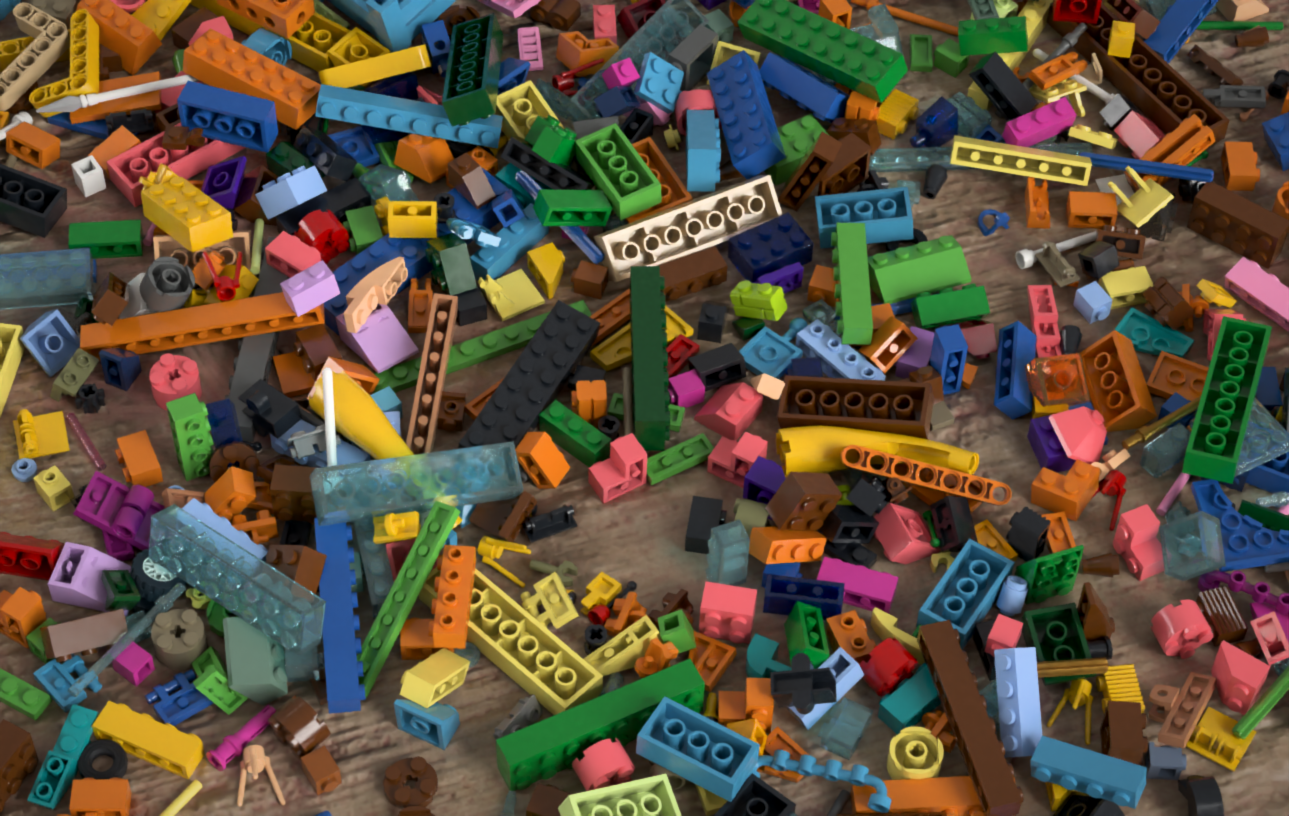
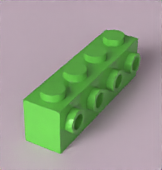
(191, 435)

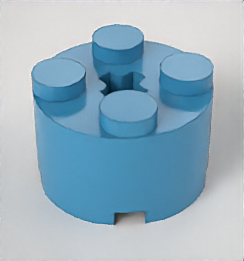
(269, 45)

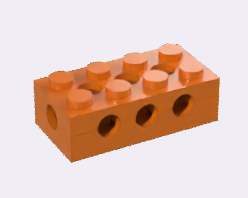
(276, 15)

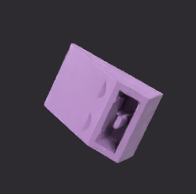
(380, 340)
(78, 576)

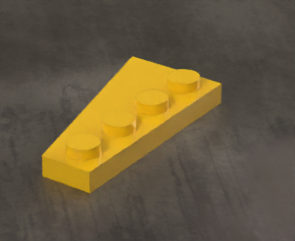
(617, 348)

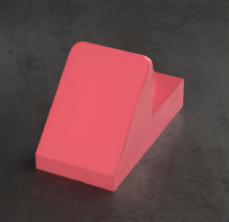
(1271, 637)

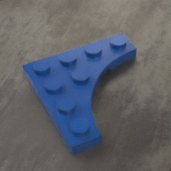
(1243, 538)

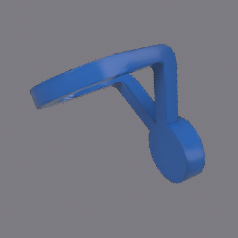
(1000, 220)

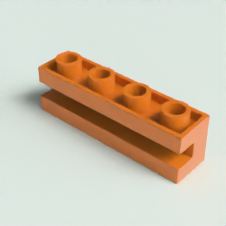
(1177, 148)

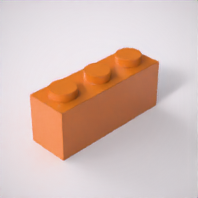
(786, 546)

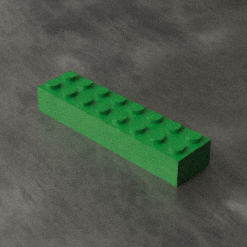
(824, 47)
(1227, 400)
(557, 741)

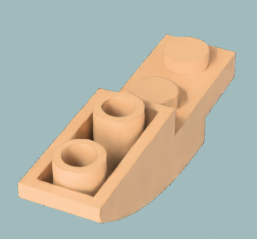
(372, 290)

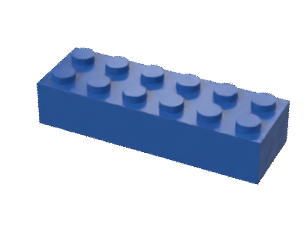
(745, 115)

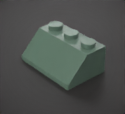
(254, 662)

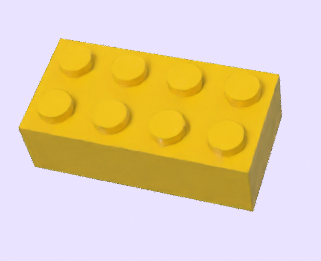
(187, 214)

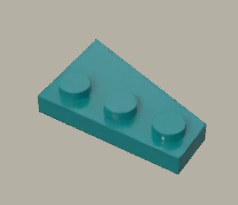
(1151, 336)

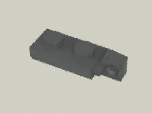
(1236, 96)

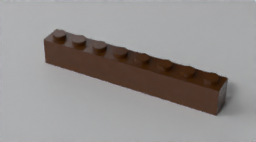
(969, 720)

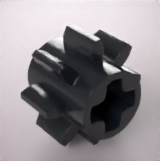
(90, 398)

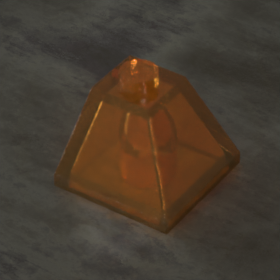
(1057, 379)

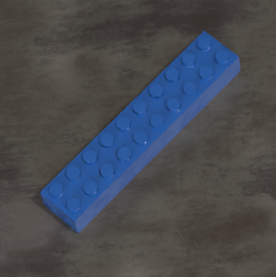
(410, 248)

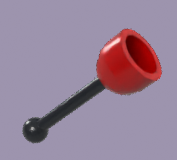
(600, 612)

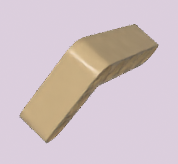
(49, 45)

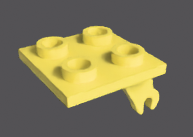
(1060, 89)
(1144, 202)
(511, 294)

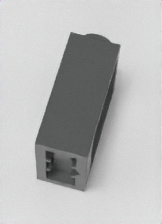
(694, 56)

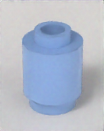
(1012, 595)

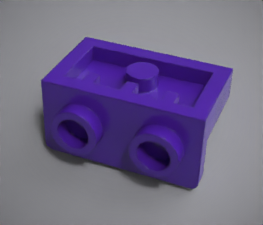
(788, 277)

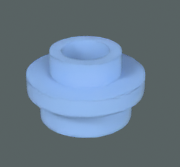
(22, 474)

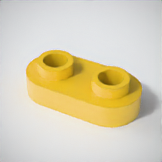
(381, 211)

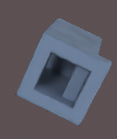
(1164, 762)

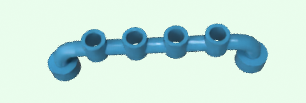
(832, 771)

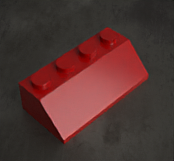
(28, 556)

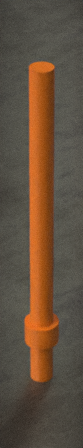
(911, 17)

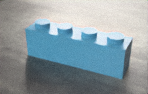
(514, 244)
(1088, 772)

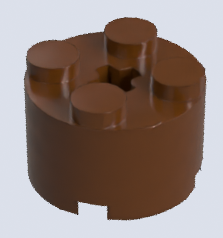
(298, 726)

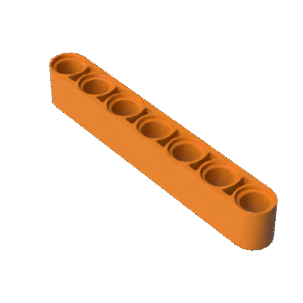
(937, 479)

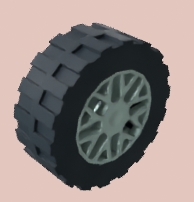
(152, 578)

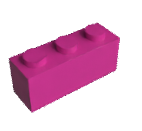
(1040, 124)
(862, 585)

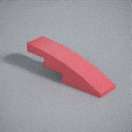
(1044, 320)

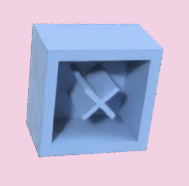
(290, 191)

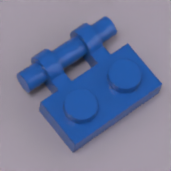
(180, 705)

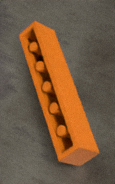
(940, 794)

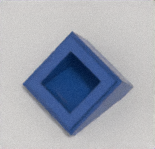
(990, 134)

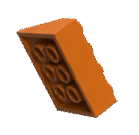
(672, 189)

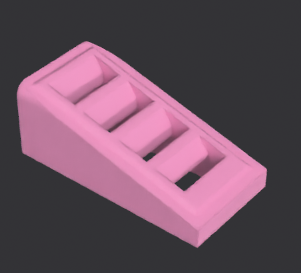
(526, 38)

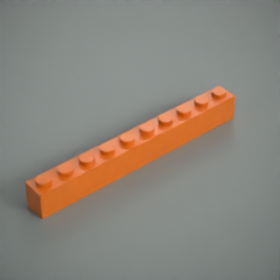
(197, 325)

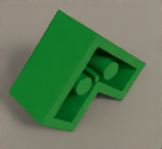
(552, 141)

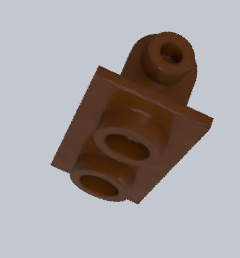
(895, 490)

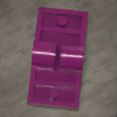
(119, 509)

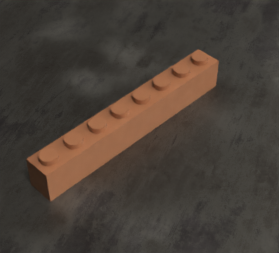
(432, 374)

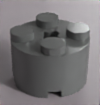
(166, 285)

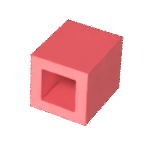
(1003, 634)

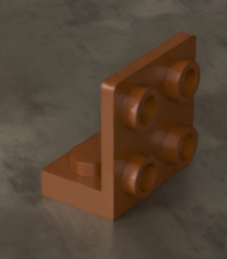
(504, 517)

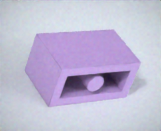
(310, 288)

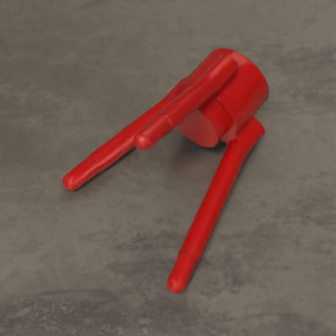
(565, 80)
(224, 285)
(1113, 485)

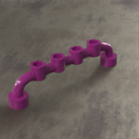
(1237, 582)

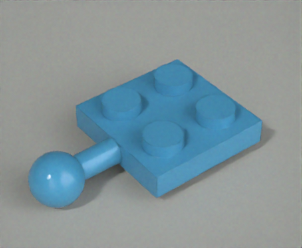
(659, 82)
(772, 353)

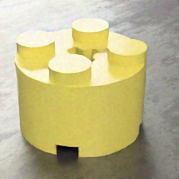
(914, 754)

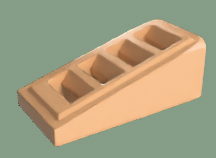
(768, 385)

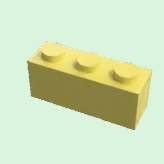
(434, 677)

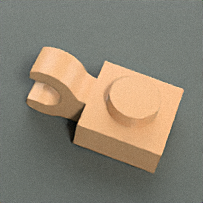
(1111, 461)

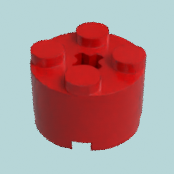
(324, 233)
(888, 666)

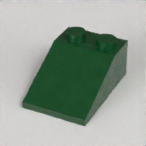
(1056, 636)

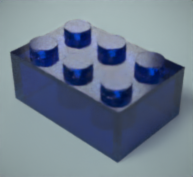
(770, 247)

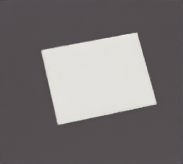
(1120, 181)

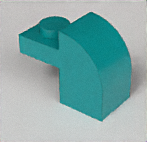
(762, 658)

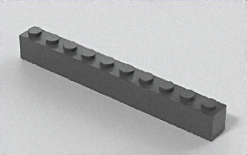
(256, 350)

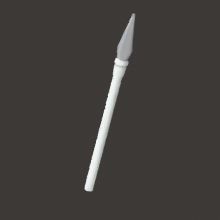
(72, 103)

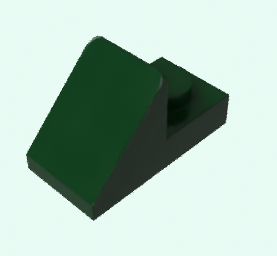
(120, 590)

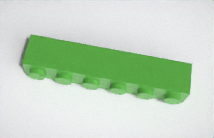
(853, 283)

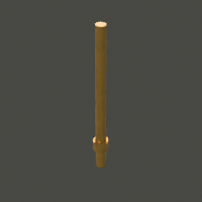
(1146, 433)

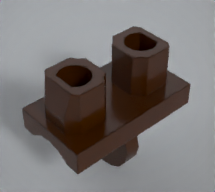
(672, 603)

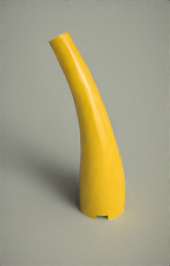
(361, 419)
(819, 449)

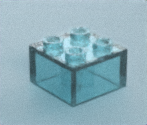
(1192, 546)

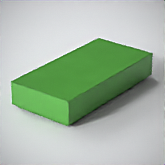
(921, 53)

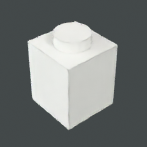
(88, 176)

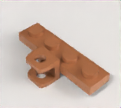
(1180, 709)

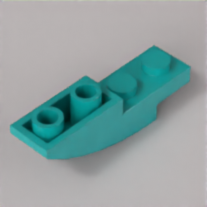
(62, 763)

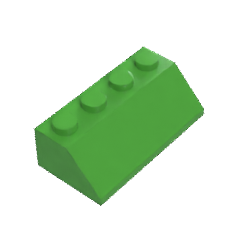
(918, 269)

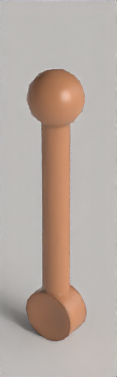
(1244, 115)

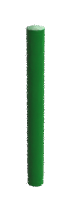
(1239, 25)

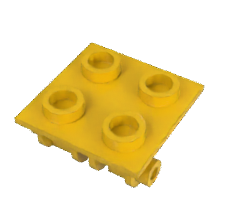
(40, 434)
(1216, 740)

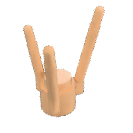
(255, 761)

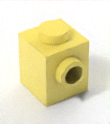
(53, 488)

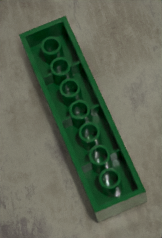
(473, 70)
(649, 358)

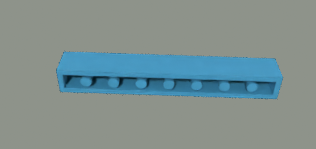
(403, 116)

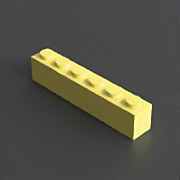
(1020, 160)

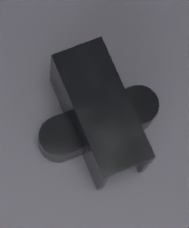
(269, 409)
(803, 685)

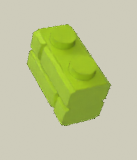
(758, 300)

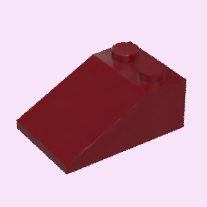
(637, 14)

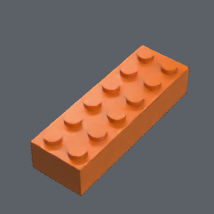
(242, 70)

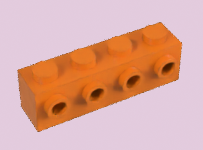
(453, 597)

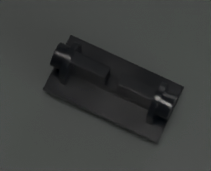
(136, 122)
(549, 523)

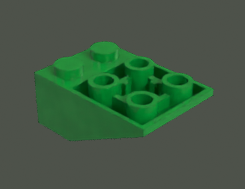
(1050, 574)

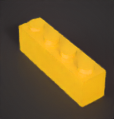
(149, 739)

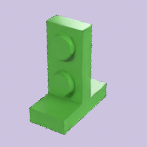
(213, 681)

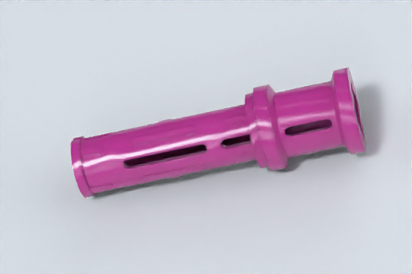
(234, 744)

